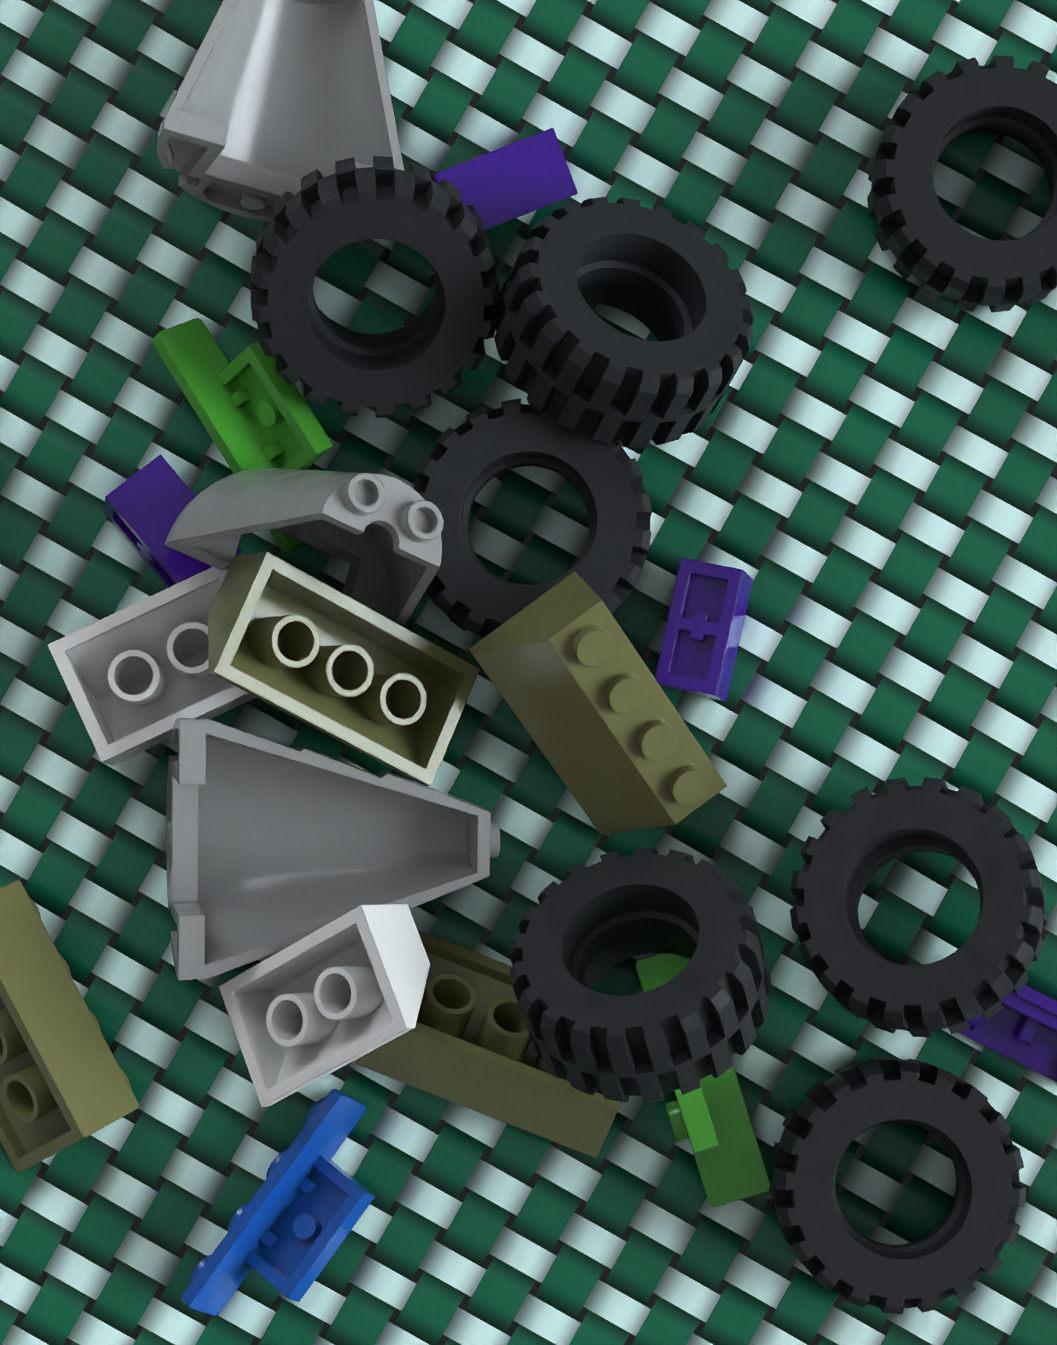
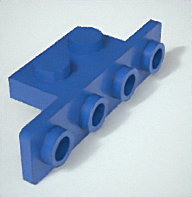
(293, 1217)

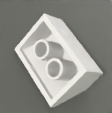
(146, 669)
(328, 998)

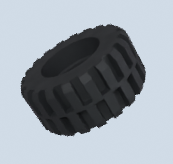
(904, 195)
(391, 365)
(597, 374)
(518, 438)
(903, 823)
(654, 1037)
(968, 1235)

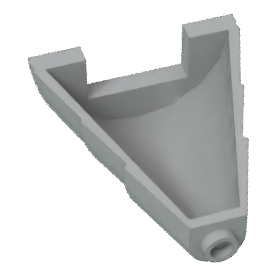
(290, 839)

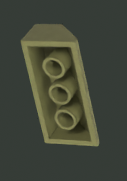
(337, 665)
(597, 711)
(479, 1053)
(53, 1058)

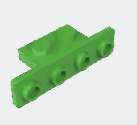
(243, 405)
(712, 1115)

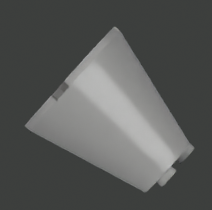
(276, 99)
(357, 517)

